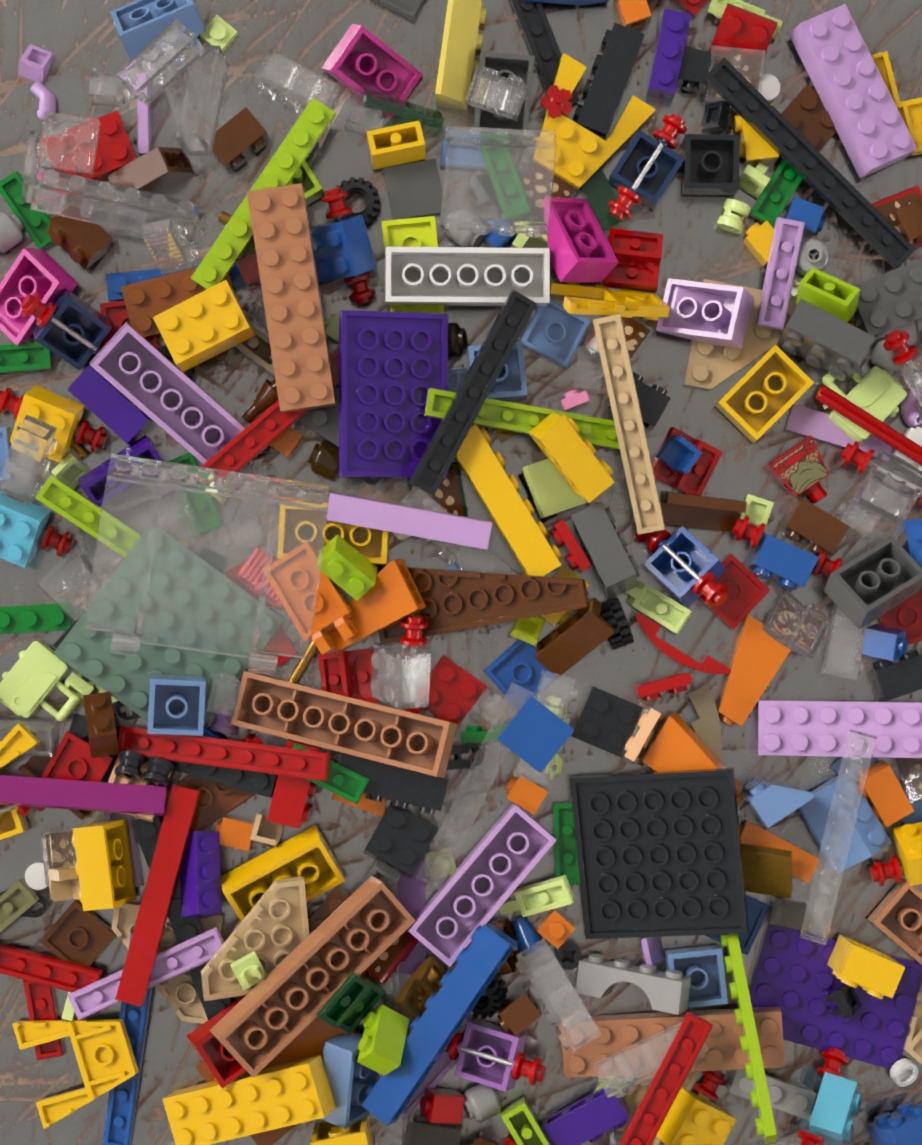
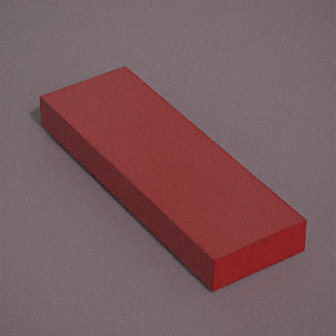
(42, 1006)

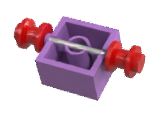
(493, 1056)

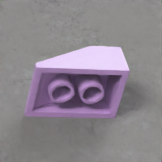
(706, 312)

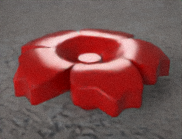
(557, 102)

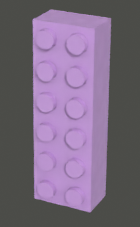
(852, 91)
(166, 394)
(823, 727)
(481, 884)

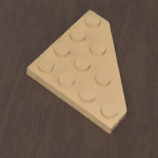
(713, 364)
(269, 929)
(180, 989)

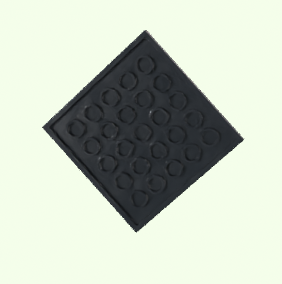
(659, 854)

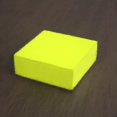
(528, 629)

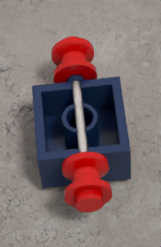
(646, 168)
(68, 327)

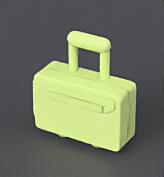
(875, 393)
(34, 680)

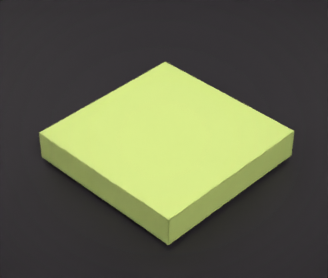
(550, 489)

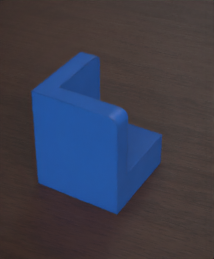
(678, 454)

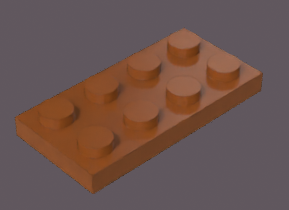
(157, 295)

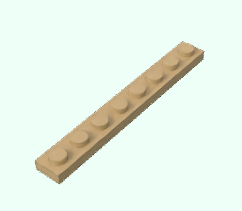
(629, 423)

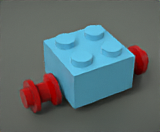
(24, 529)
(834, 1105)

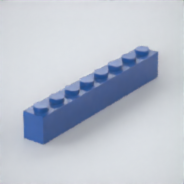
(440, 1021)

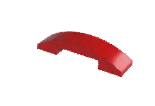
(650, 630)

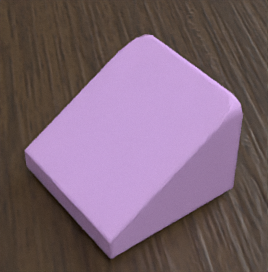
(35, 63)
(652, 949)

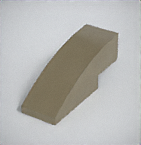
(708, 723)

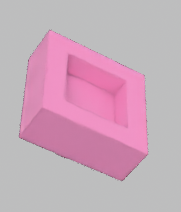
(574, 399)

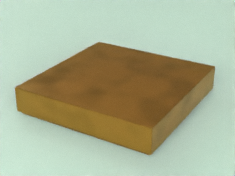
(767, 870)

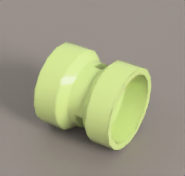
(733, 216)

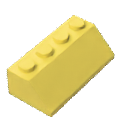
(458, 52)

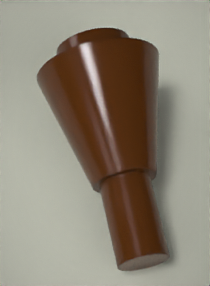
(265, 398)

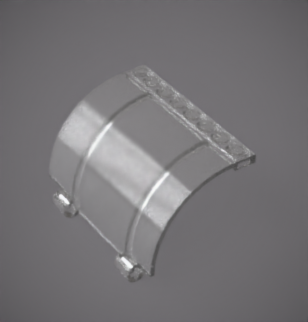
(207, 561)

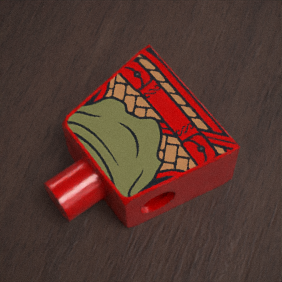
(801, 470)

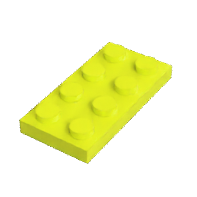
(412, 233)

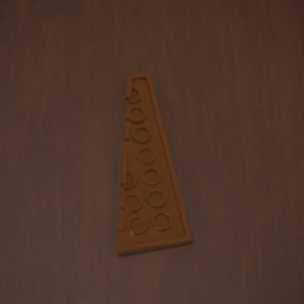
(477, 599)

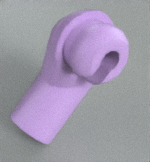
(47, 99)
(909, 410)

